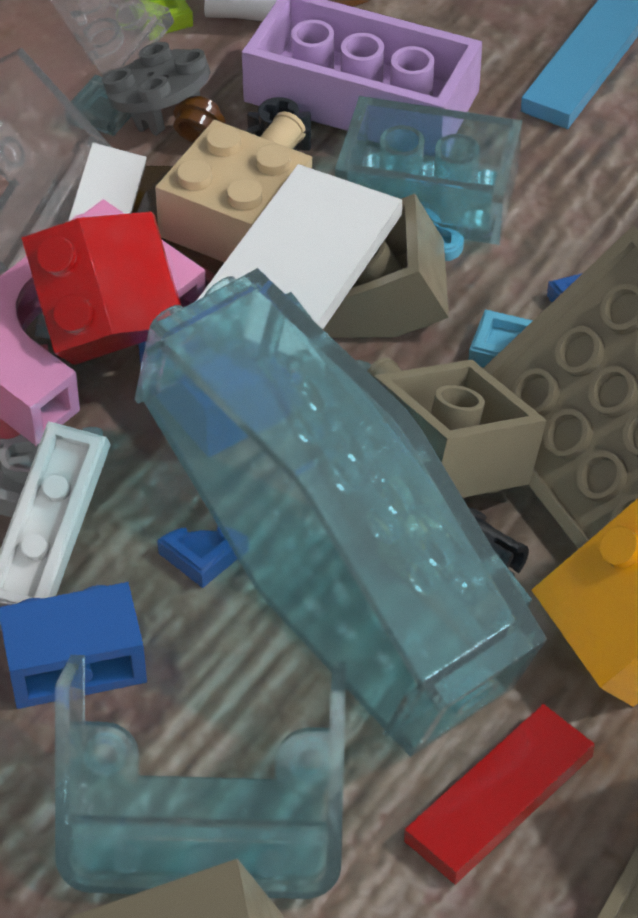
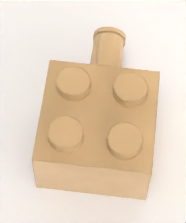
(226, 184)

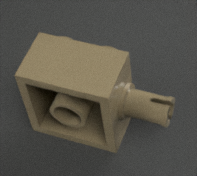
(471, 420)

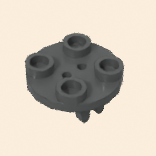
(156, 82)

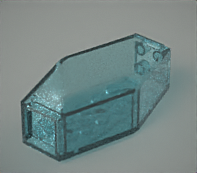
(337, 508)

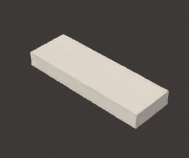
(50, 512)

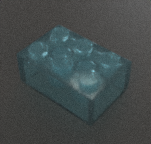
(449, 158)

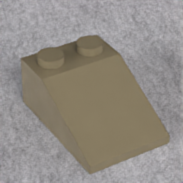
(400, 285)

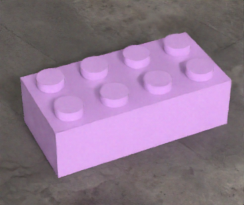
(334, 53)

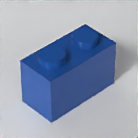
(88, 622)

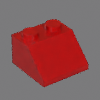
(100, 282)

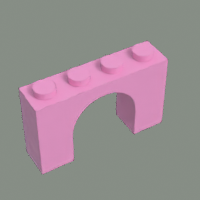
(34, 381)

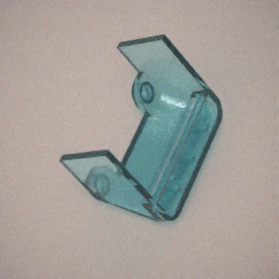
(144, 831)

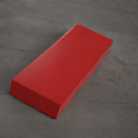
(498, 793)

